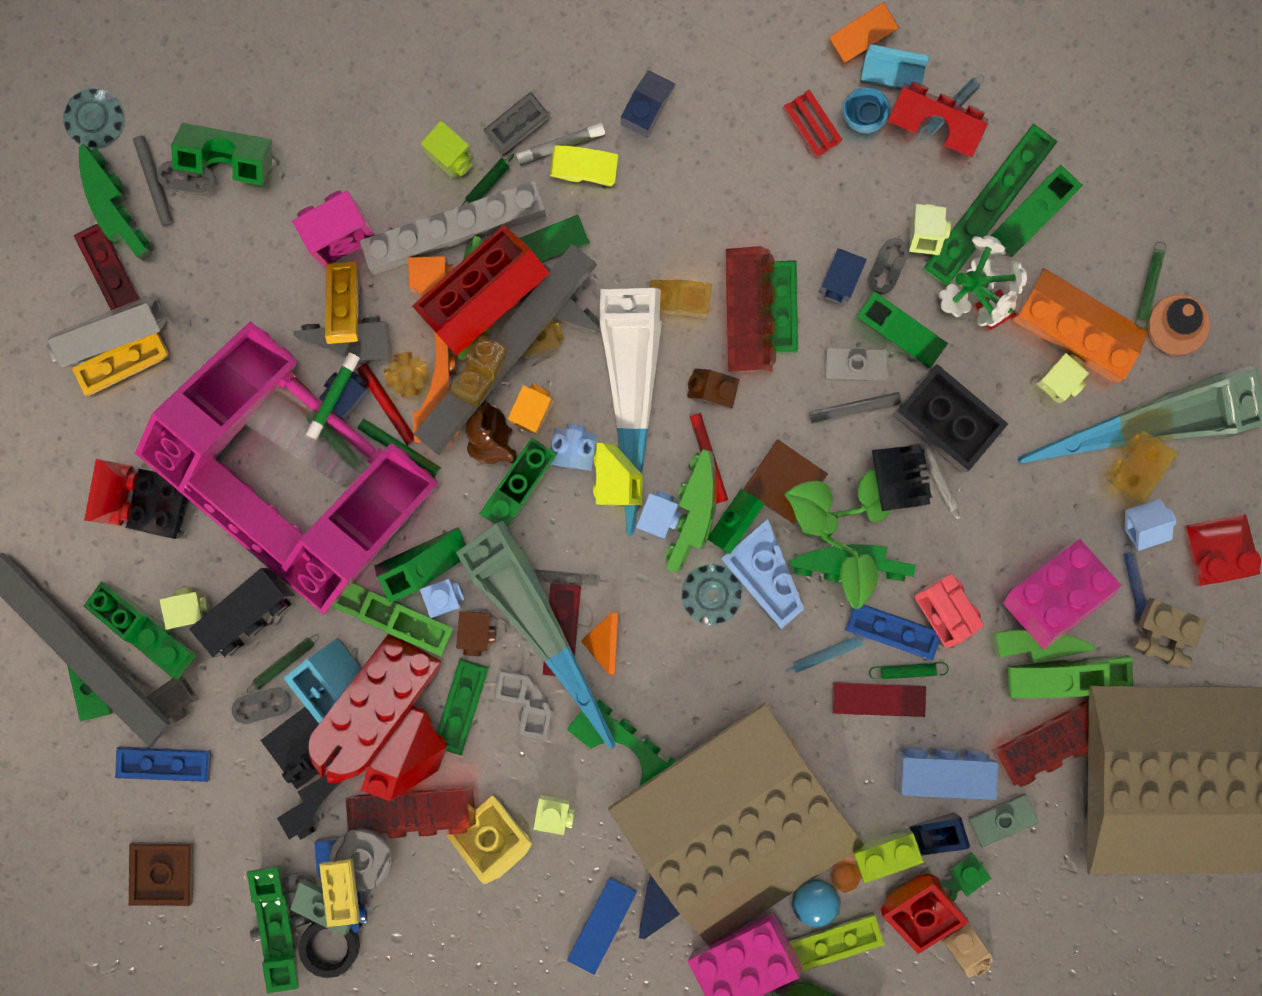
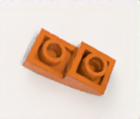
(864, 31)

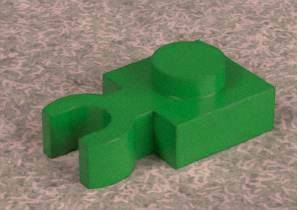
(966, 876)

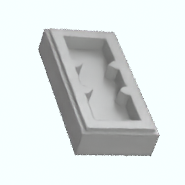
(856, 364)

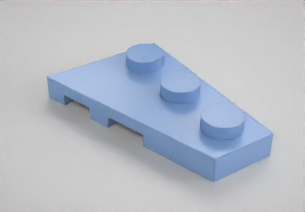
(764, 573)

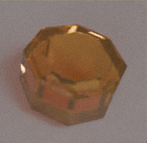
(845, 876)

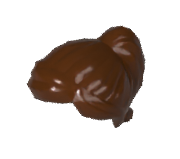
(489, 435)

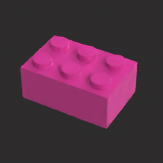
(333, 228)
(1061, 594)
(747, 961)

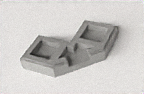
(522, 690)

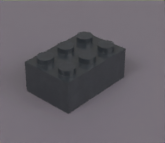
(950, 418)
(243, 613)

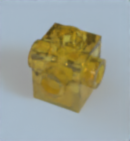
(416, 381)

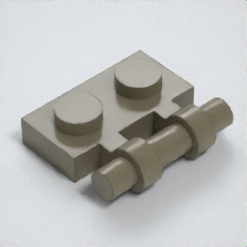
(1171, 623)

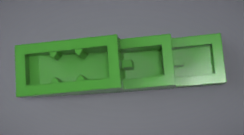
(394, 618)

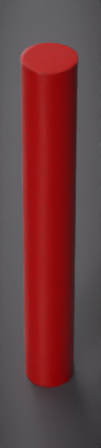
(386, 404)
(704, 443)

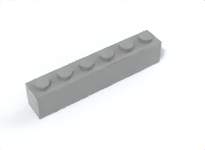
(452, 227)

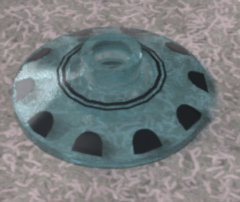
(103, 128)
(695, 599)

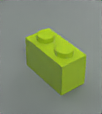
(448, 150)
(887, 855)

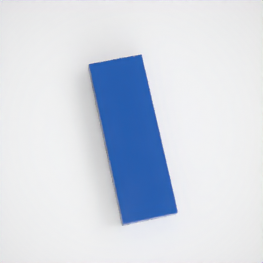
(893, 631)
(163, 764)
(602, 925)

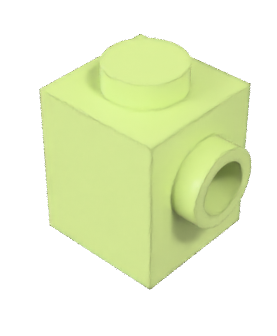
(928, 229)
(1064, 378)
(184, 608)
(553, 815)

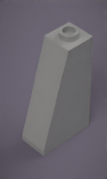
(106, 331)

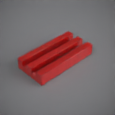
(799, 101)

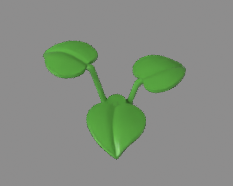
(811, 506)

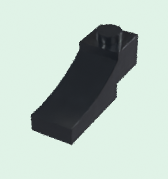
(303, 817)

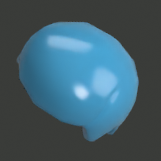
(866, 110)
(816, 903)

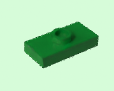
(735, 521)
(87, 701)

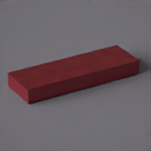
(106, 267)
(565, 605)
(879, 699)

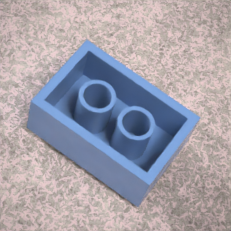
(945, 774)

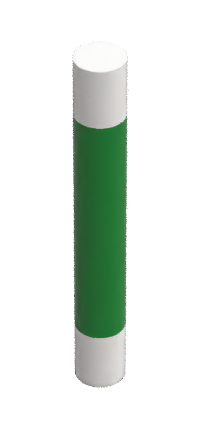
(332, 396)

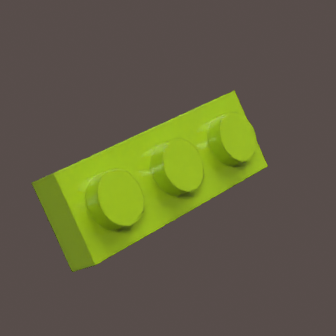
(838, 942)

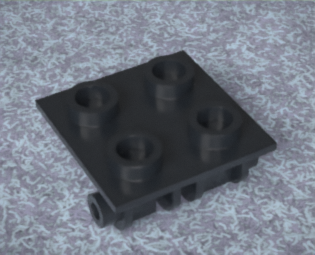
(900, 477)
(156, 506)
(290, 747)

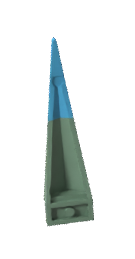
(1206, 408)
(511, 584)

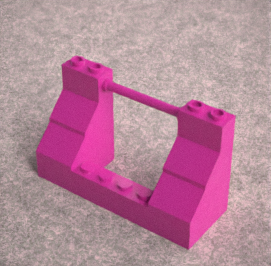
(206, 415)

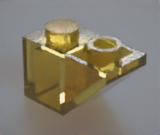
(684, 297)

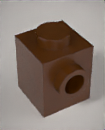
(475, 632)

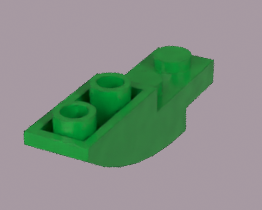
(104, 196)
(829, 561)
(140, 629)

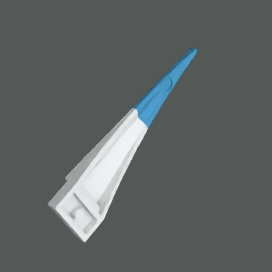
(631, 345)

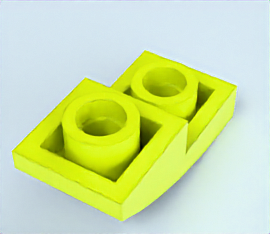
(584, 164)

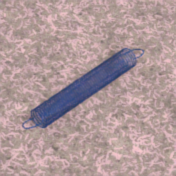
(1126, 558)

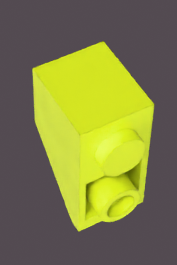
(616, 477)

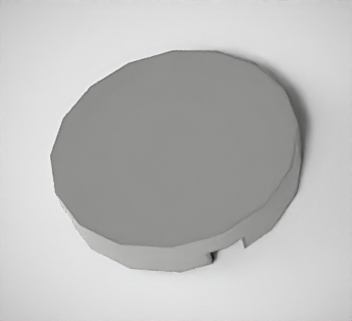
(369, 853)

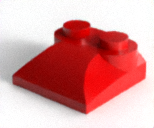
(110, 493)
(1222, 550)
(922, 912)

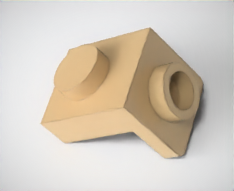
(969, 951)

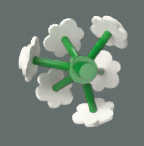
(980, 281)

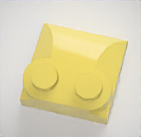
(492, 842)

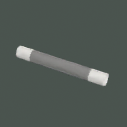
(567, 140)

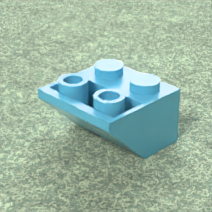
(323, 678)

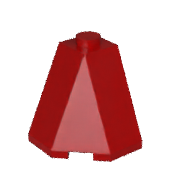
(406, 757)

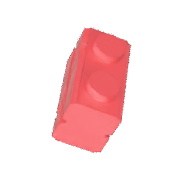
(949, 610)

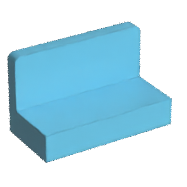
(892, 67)

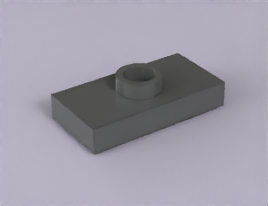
(516, 123)

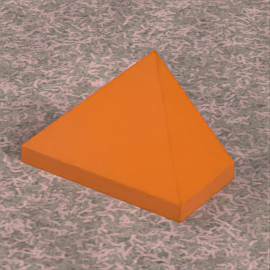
(603, 642)

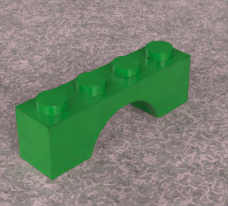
(622, 733)

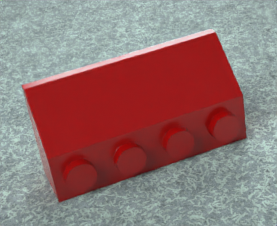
(480, 289)

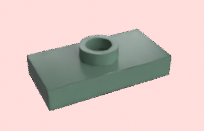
(1003, 820)
(310, 904)

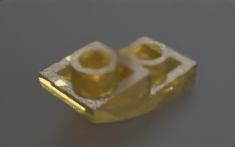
(480, 371)

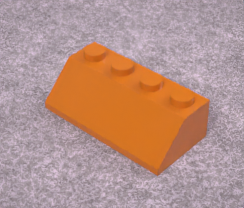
(1081, 326)

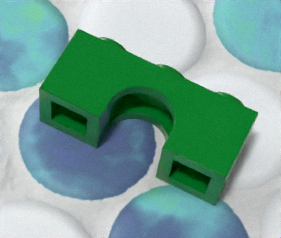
(200, 146)

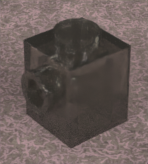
(174, 698)

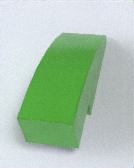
(1020, 641)

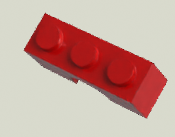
(915, 105)

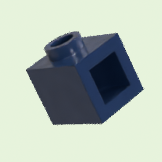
(350, 397)

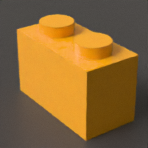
(531, 409)

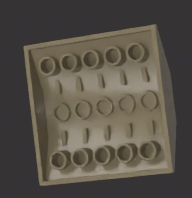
(1174, 780)
(735, 826)

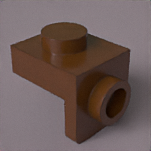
(713, 387)

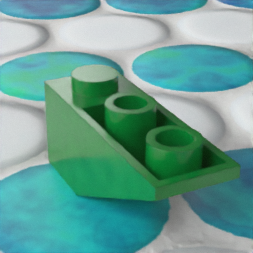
(1037, 210)
(901, 329)
(518, 484)
(419, 565)

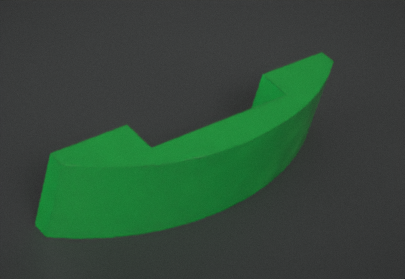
(275, 929)

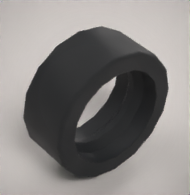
(323, 970)

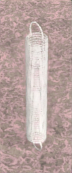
(935, 479)

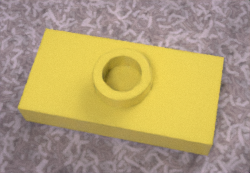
(339, 892)

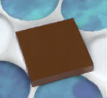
(777, 474)
(160, 874)

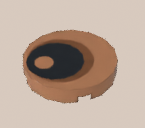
(1178, 325)

